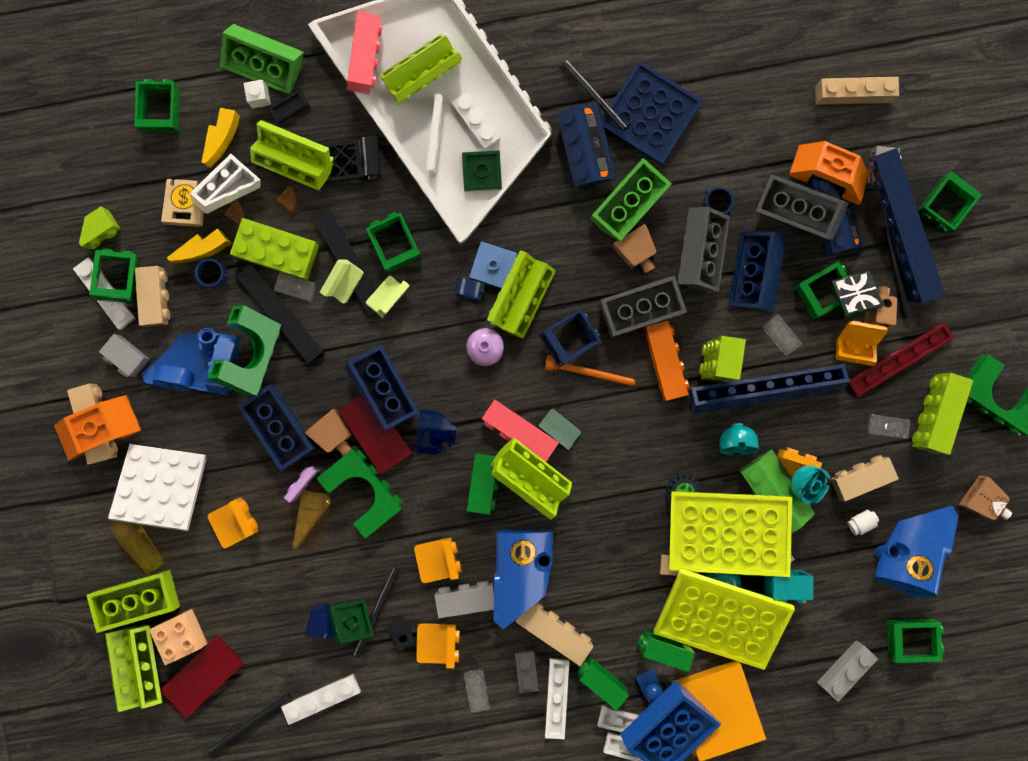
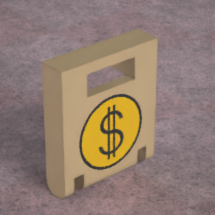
(178, 200)

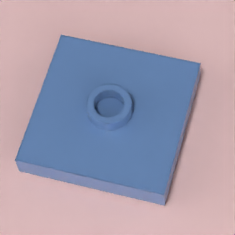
(492, 264)

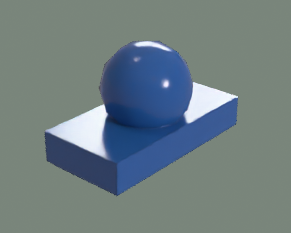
(649, 685)

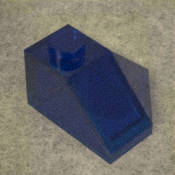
(434, 432)
(319, 622)

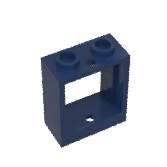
(555, 348)

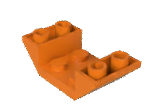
(832, 165)
(96, 426)

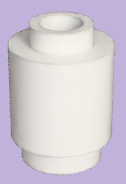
(863, 522)

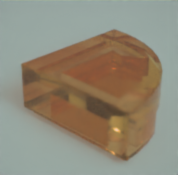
(288, 199)
(235, 212)

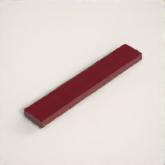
(900, 359)

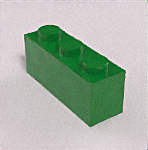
(482, 485)

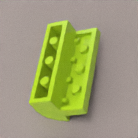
(420, 68)
(291, 155)
(521, 295)
(530, 477)
(133, 667)

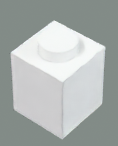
(257, 94)

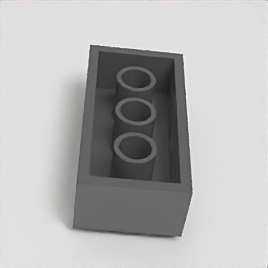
(802, 207)
(703, 249)
(642, 306)

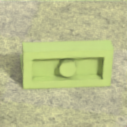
(342, 281)
(386, 295)

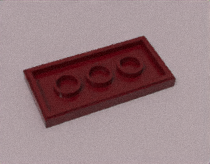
(382, 449)
(202, 676)

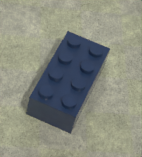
(381, 389)
(277, 427)

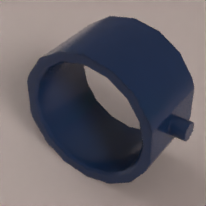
(724, 191)
(198, 273)
(469, 289)

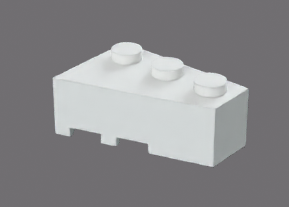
(224, 185)

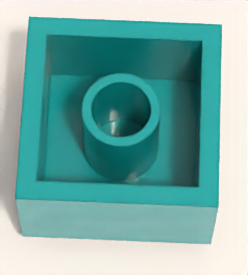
(796, 587)

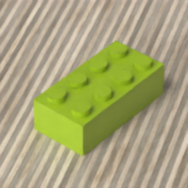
(274, 249)
(722, 359)
(942, 413)
(133, 601)

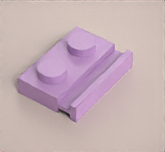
(296, 488)

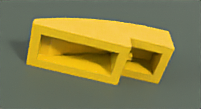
(220, 136)
(200, 247)

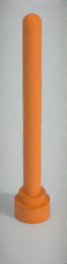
(551, 365)

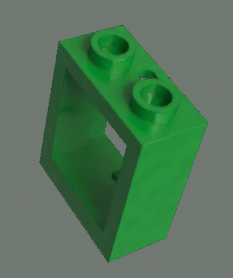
(156, 125)
(958, 187)
(401, 259)
(113, 295)
(808, 296)
(895, 640)
(665, 650)
(602, 683)

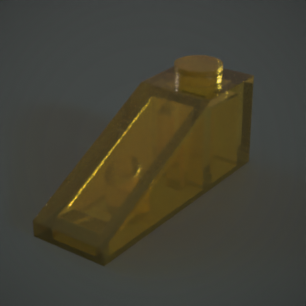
(311, 509)
(138, 545)

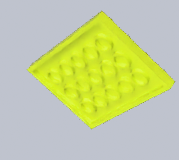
(731, 533)
(723, 619)

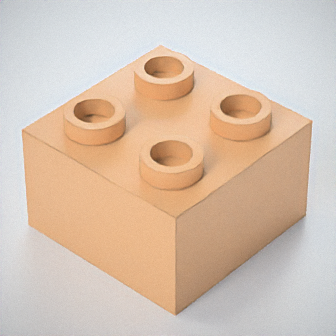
(178, 637)

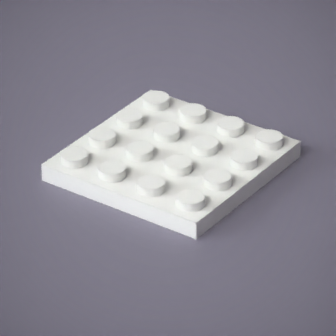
(158, 487)

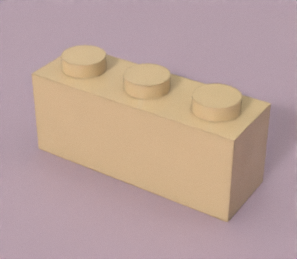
(152, 296)
(864, 478)

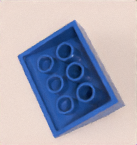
(670, 727)

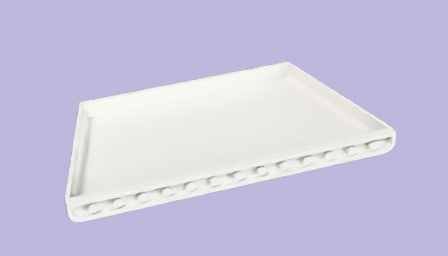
(408, 125)

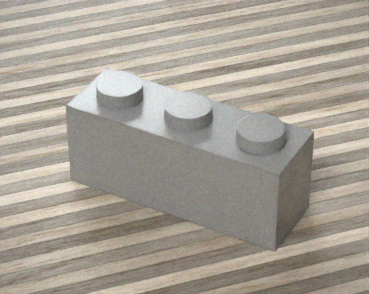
(465, 599)
(847, 670)

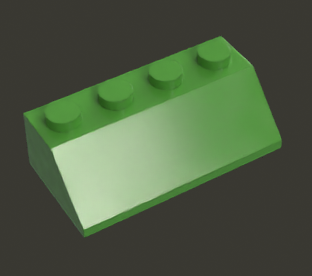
(260, 58)
(630, 200)
(770, 478)

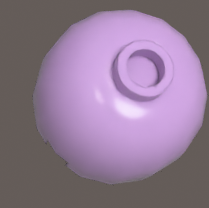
(485, 347)

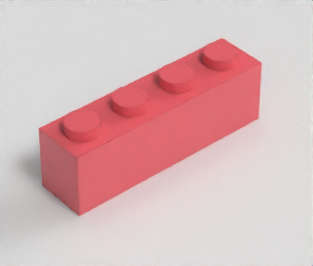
(363, 53)
(516, 427)

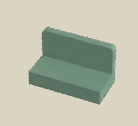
(560, 428)

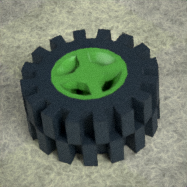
(680, 482)

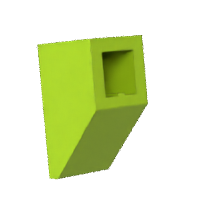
(97, 227)

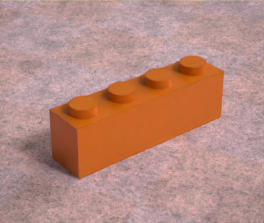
(666, 361)

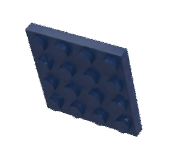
(653, 111)

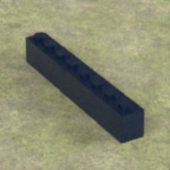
(906, 226)
(768, 389)

